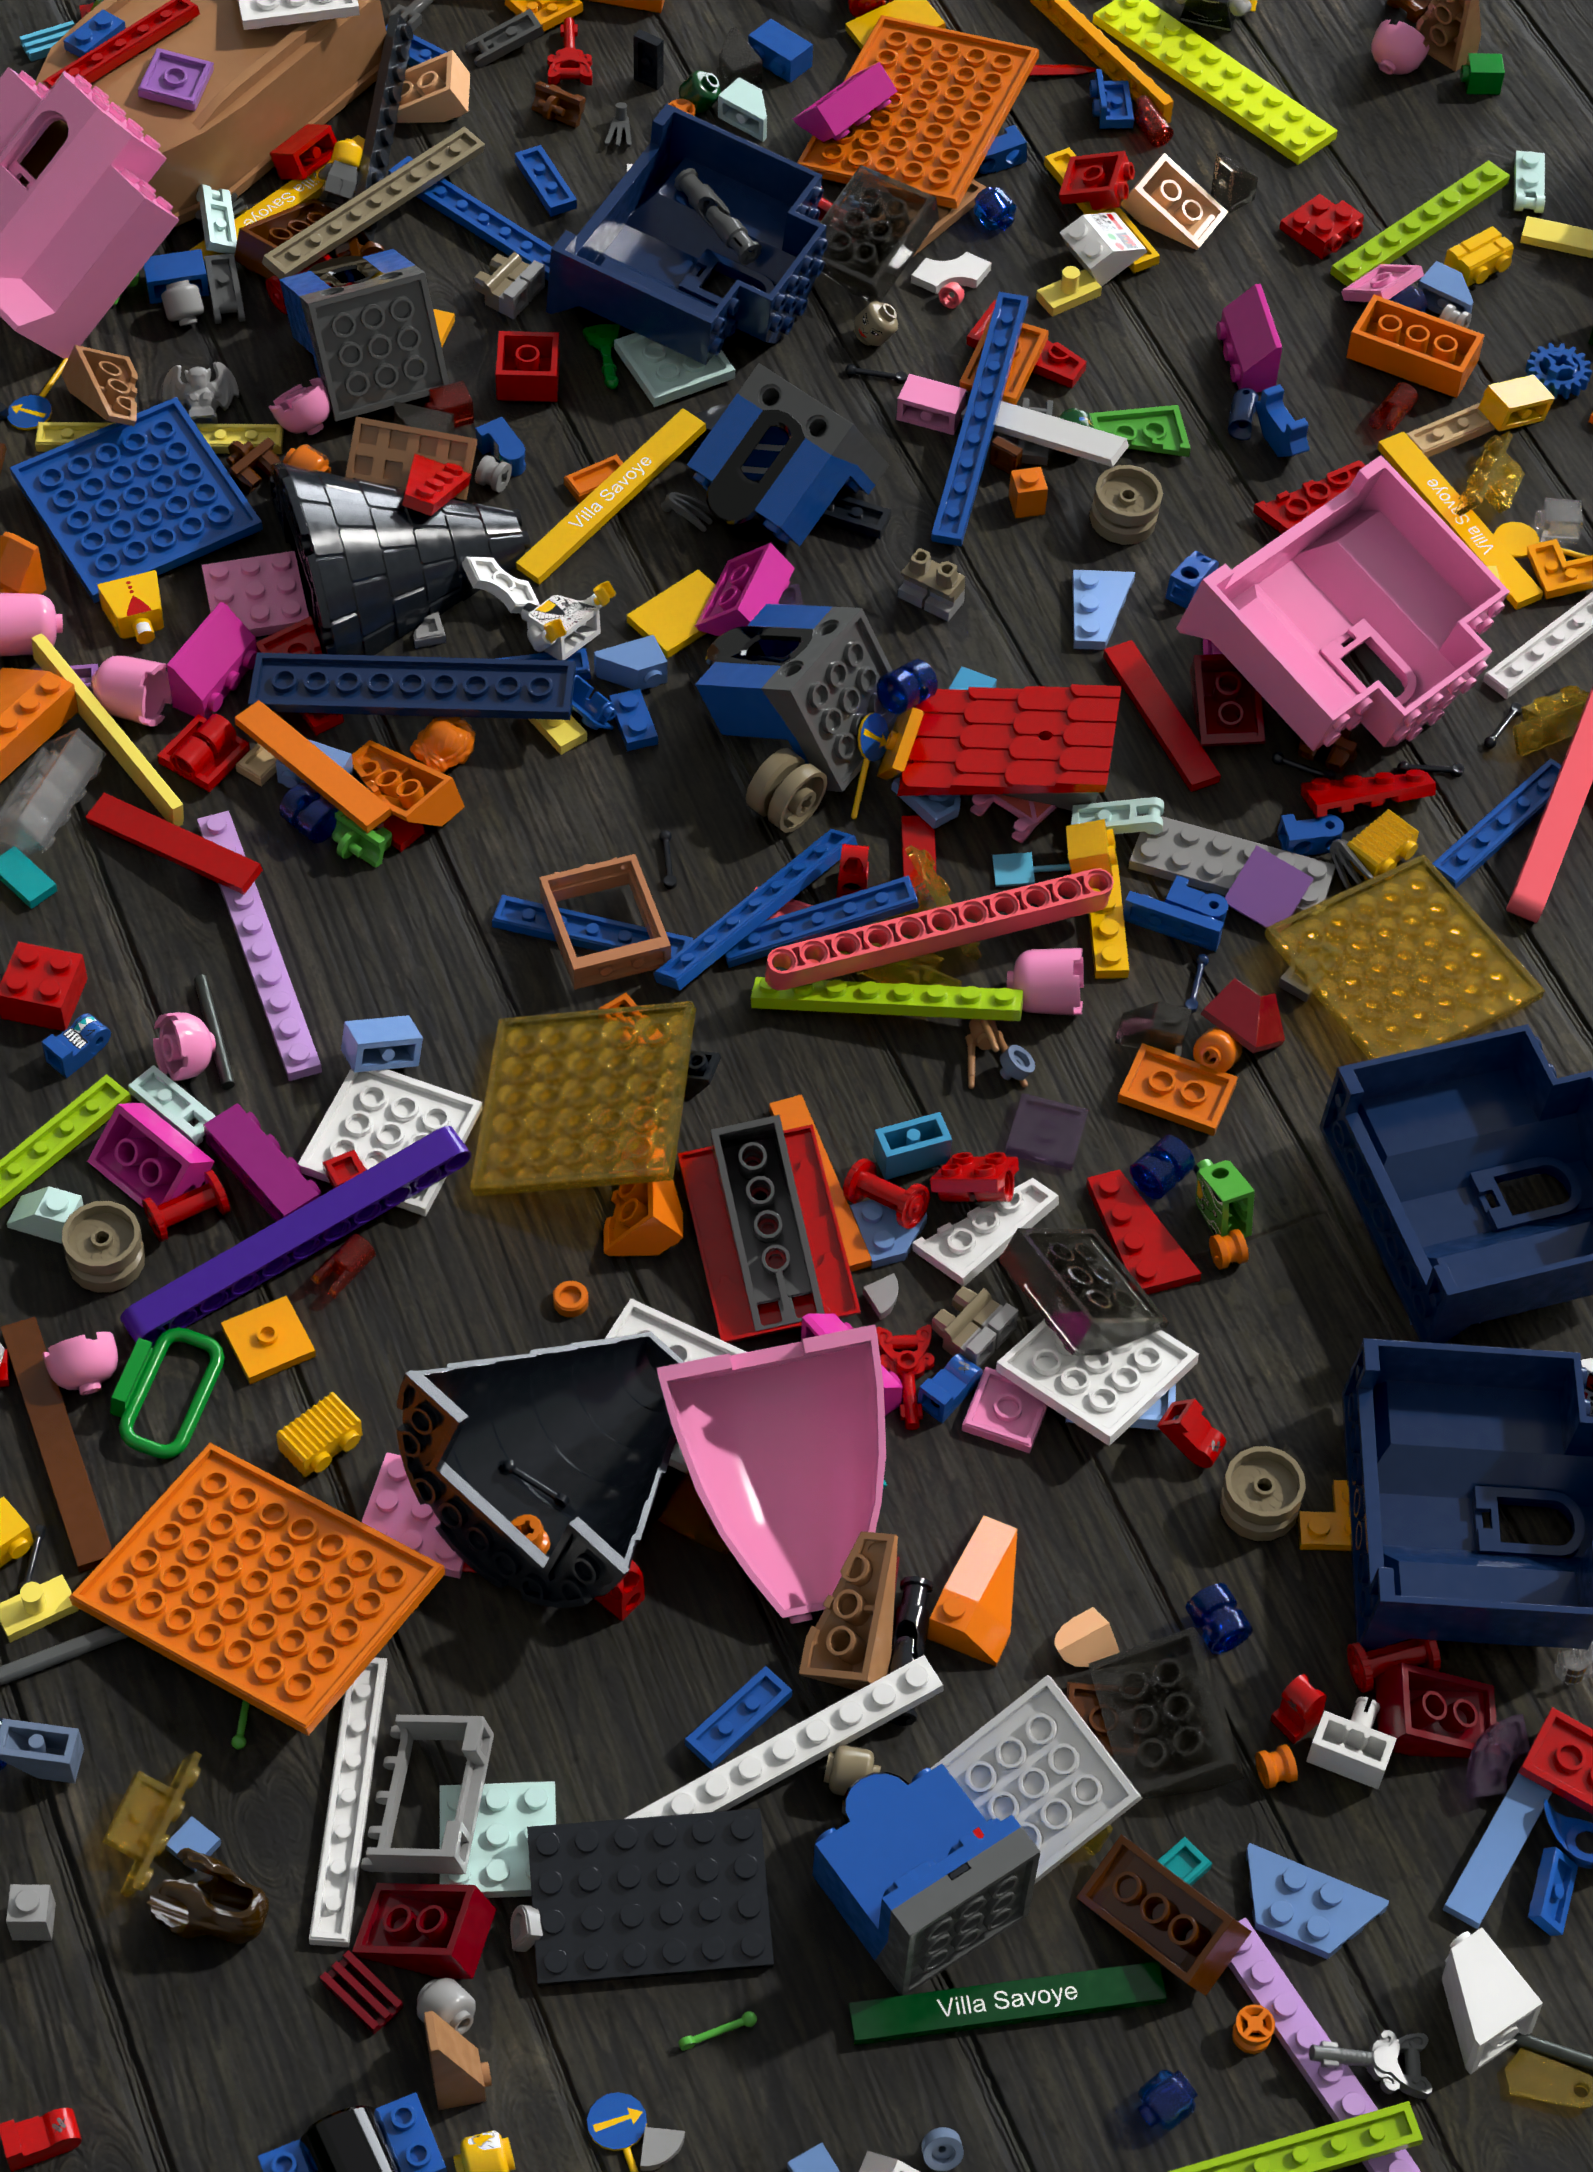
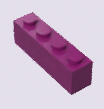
(259, 1162)

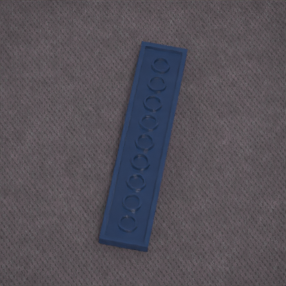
(414, 686)

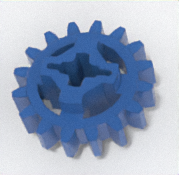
(1560, 369)

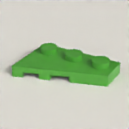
(1147, 428)

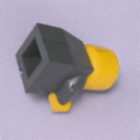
(341, 175)

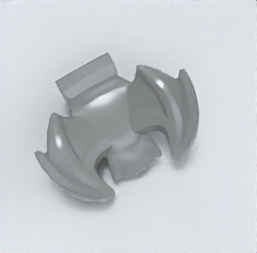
(200, 395)

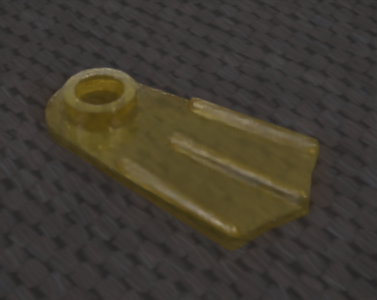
(1547, 2081)

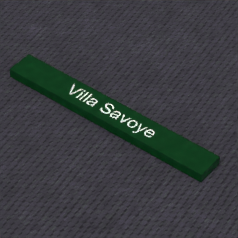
(1006, 2003)

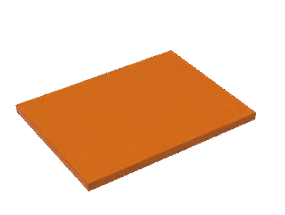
(941, 119)
(258, 1587)

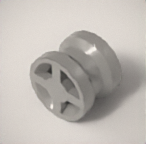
(1454, 316)
(493, 473)

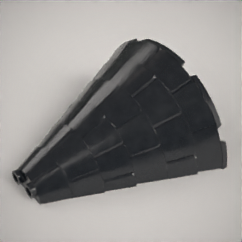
(381, 564)
(572, 1418)

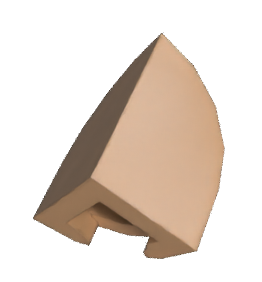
(1086, 1639)

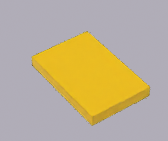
(910, 10)
(674, 613)

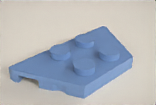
(1306, 1904)

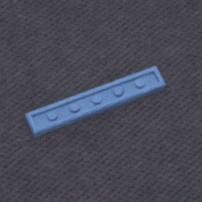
(1497, 1851)

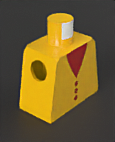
(133, 606)

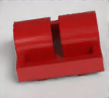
(204, 751)
(978, 1178)

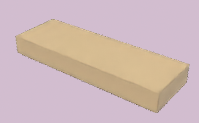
(1451, 431)

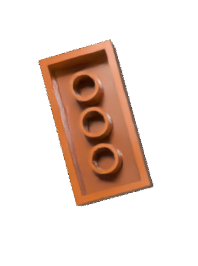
(1415, 346)

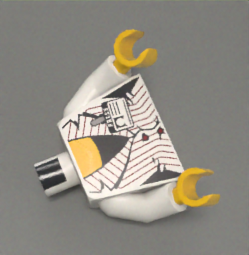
(566, 624)

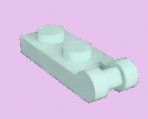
(1529, 181)
(217, 219)
(1123, 815)
(171, 1103)

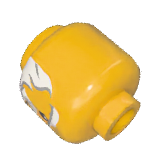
(485, 2154)

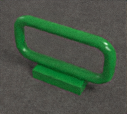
(137, 1381)

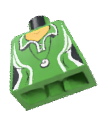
(1224, 1197)

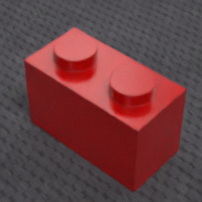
(304, 152)

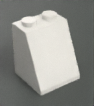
(1486, 1999)

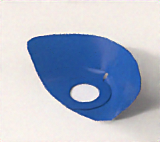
(1566, 1831)

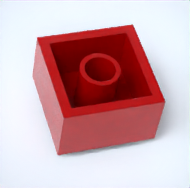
(527, 366)
(42, 986)

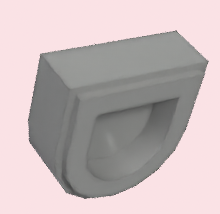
(525, 1927)

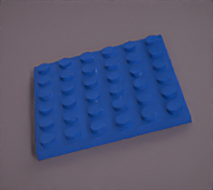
(136, 497)

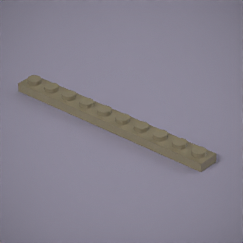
(373, 204)

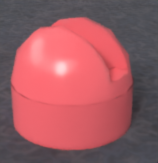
(945, 298)

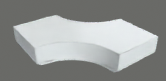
(964, 270)
(489, 576)

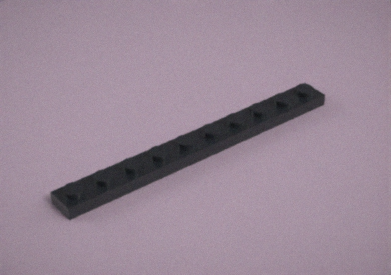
(384, 110)

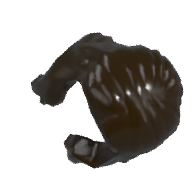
(213, 1906)

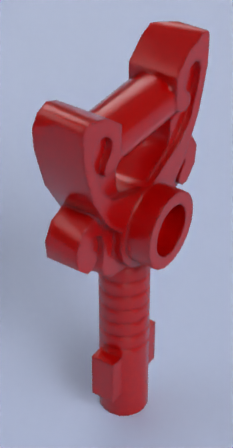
(569, 61)
(907, 1366)

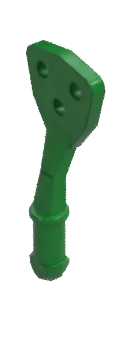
(602, 338)

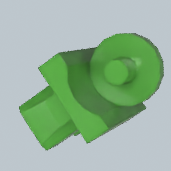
(356, 841)

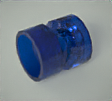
(907, 686)
(309, 812)
(1162, 1167)
(1217, 1615)

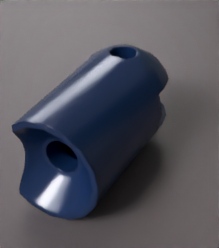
(1242, 413)

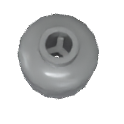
(182, 303)
(448, 2002)

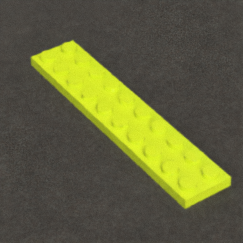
(1216, 78)

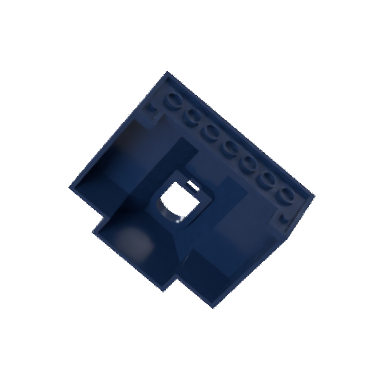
(652, 252)
(1436, 1133)
(1432, 1447)

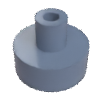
(1016, 1063)
(942, 2149)

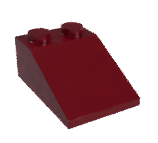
(1225, 703)
(1433, 1711)
(426, 1928)

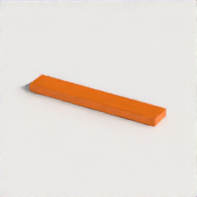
(313, 766)
(795, 1114)

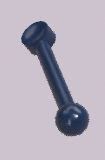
(1202, 961)

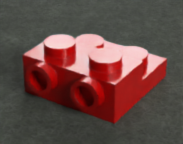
(1097, 179)
(1323, 225)

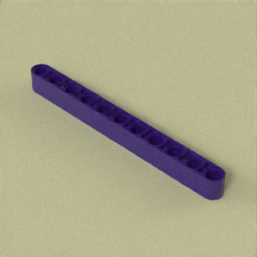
(297, 1235)

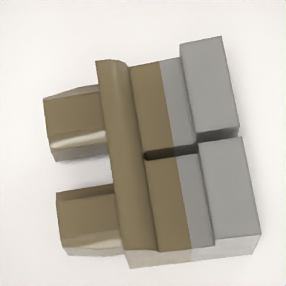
(511, 283)
(932, 585)
(978, 1327)

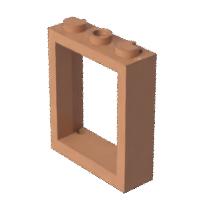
(617, 961)

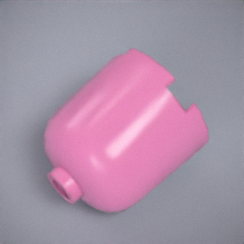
(23, 618)
(132, 689)
(1049, 980)

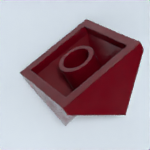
(1247, 1016)

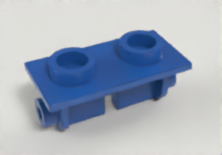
(594, 710)

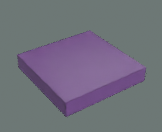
(175, 79)
(1267, 888)

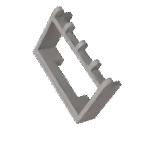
(458, 1834)

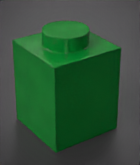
(1483, 73)

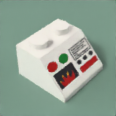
(1102, 245)

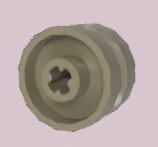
(1126, 504)
(786, 790)
(103, 1246)
(1262, 1493)

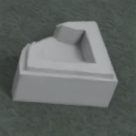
(430, 632)
(882, 1295)
(660, 2147)

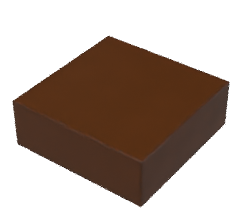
(1005, 455)

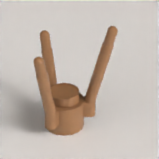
(985, 1036)

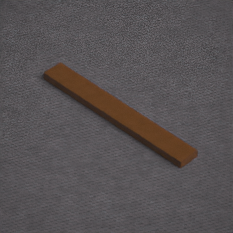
(57, 1444)

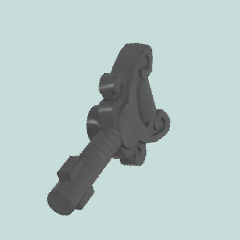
(1382, 2061)

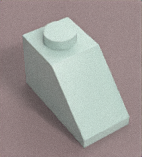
(744, 108)
(44, 1212)

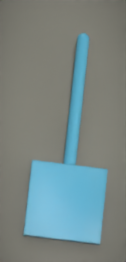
(1018, 869)

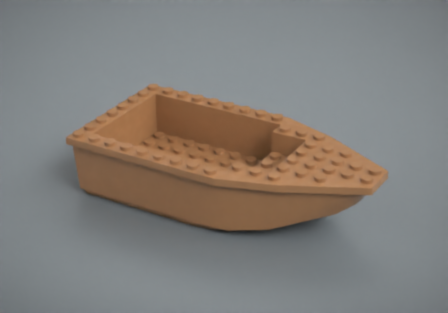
(258, 96)

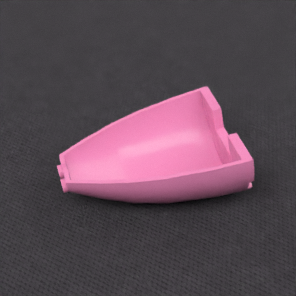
(786, 1456)

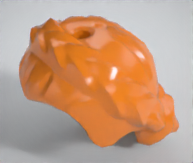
(444, 743)

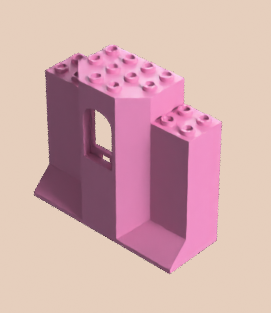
(86, 219)
(1362, 570)

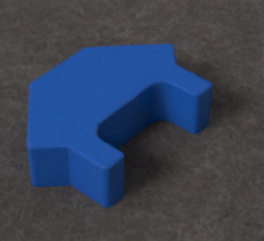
(1278, 426)

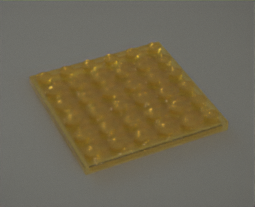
(1404, 961)
(584, 1099)

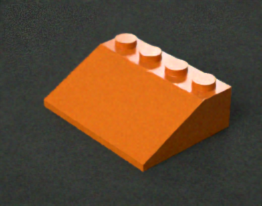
(31, 711)

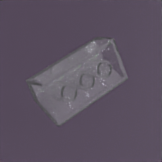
(48, 792)

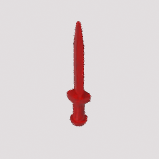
(1066, 69)

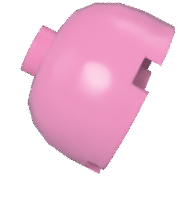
(1398, 48)
(303, 408)
(183, 1045)
(82, 1362)

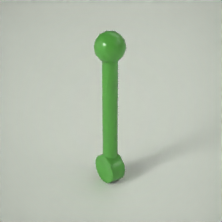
(239, 1740)
(748, 2019)

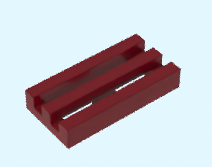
(365, 1974)

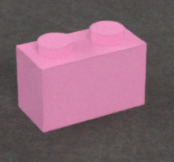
(931, 404)

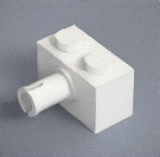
(1352, 1745)

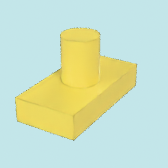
(1072, 290)
(561, 733)
(36, 1607)

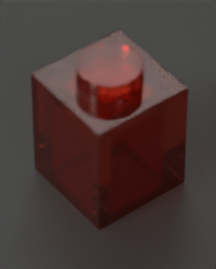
(453, 399)

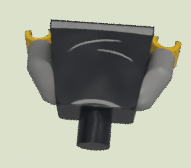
(1215, 13)

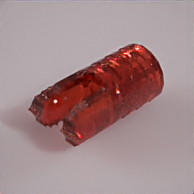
(1152, 122)
(1394, 407)
(346, 1262)

